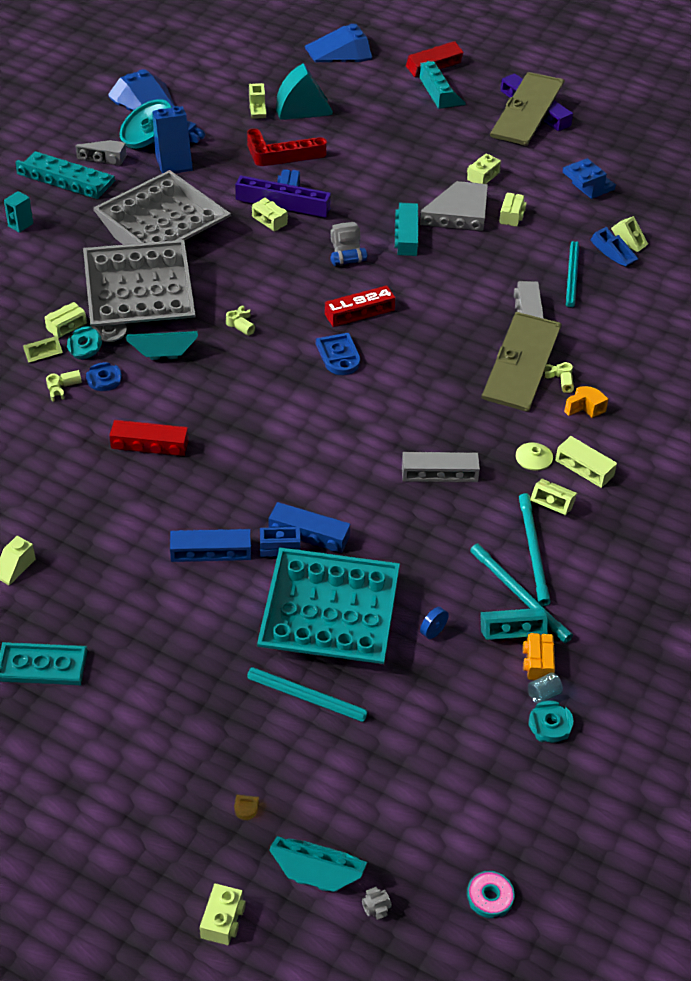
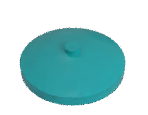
(138, 127)

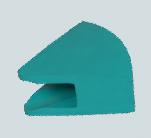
(301, 96)

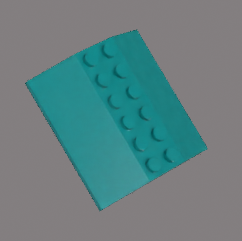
(330, 605)

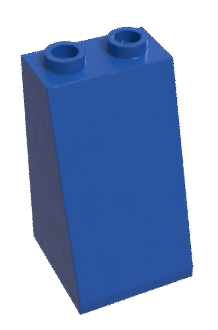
(172, 140)

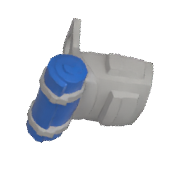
(346, 244)

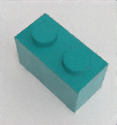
(18, 211)

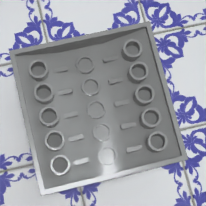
(159, 211)
(138, 283)

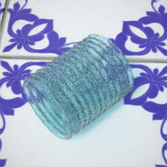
(545, 688)

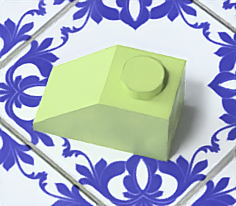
(630, 233)
(15, 559)

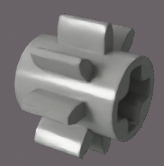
(376, 903)

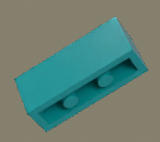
(513, 623)

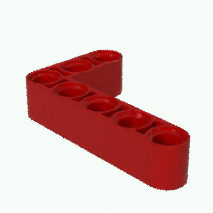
(284, 152)

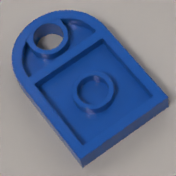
(337, 352)

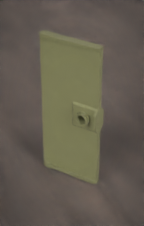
(527, 108)
(521, 361)

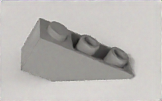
(104, 152)

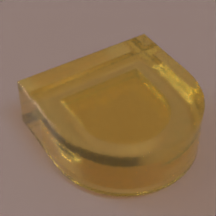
(246, 806)

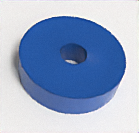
(434, 622)

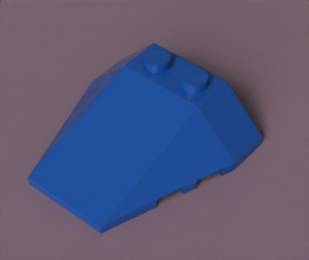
(342, 45)
(138, 89)

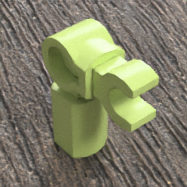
(238, 320)
(564, 372)
(55, 382)

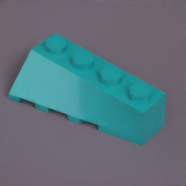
(438, 87)

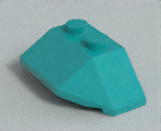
(162, 344)
(316, 864)

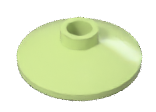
(534, 456)

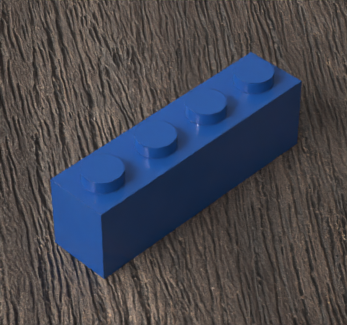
(314, 527)
(210, 545)

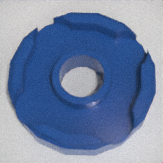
(107, 383)

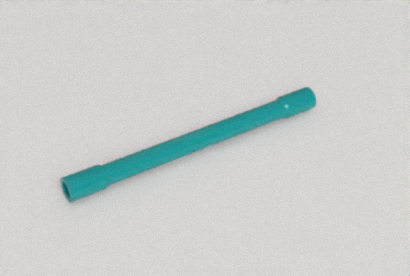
(485, 558)
(541, 587)

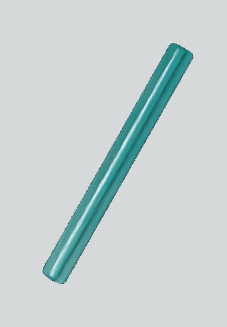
(572, 274)
(307, 694)

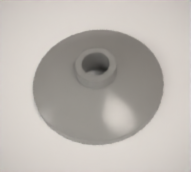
(111, 332)

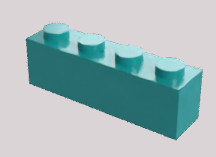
(407, 229)

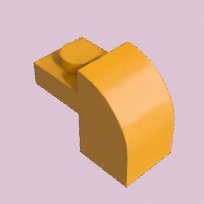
(587, 399)

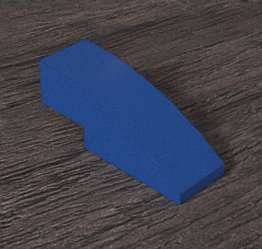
(613, 247)

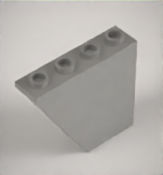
(458, 207)

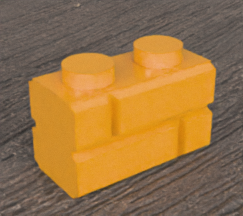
(540, 655)

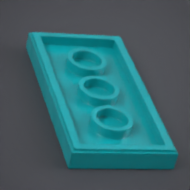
(42, 663)

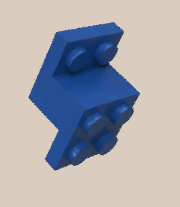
(589, 178)

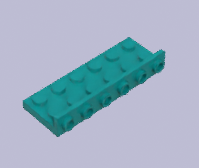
(65, 174)

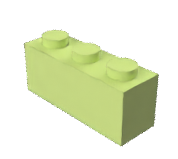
(586, 461)

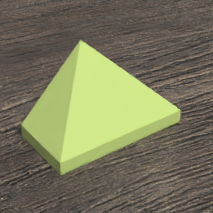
(42, 349)

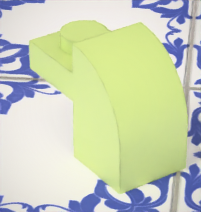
(257, 100)

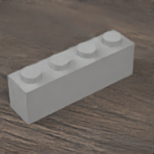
(528, 298)
(440, 467)

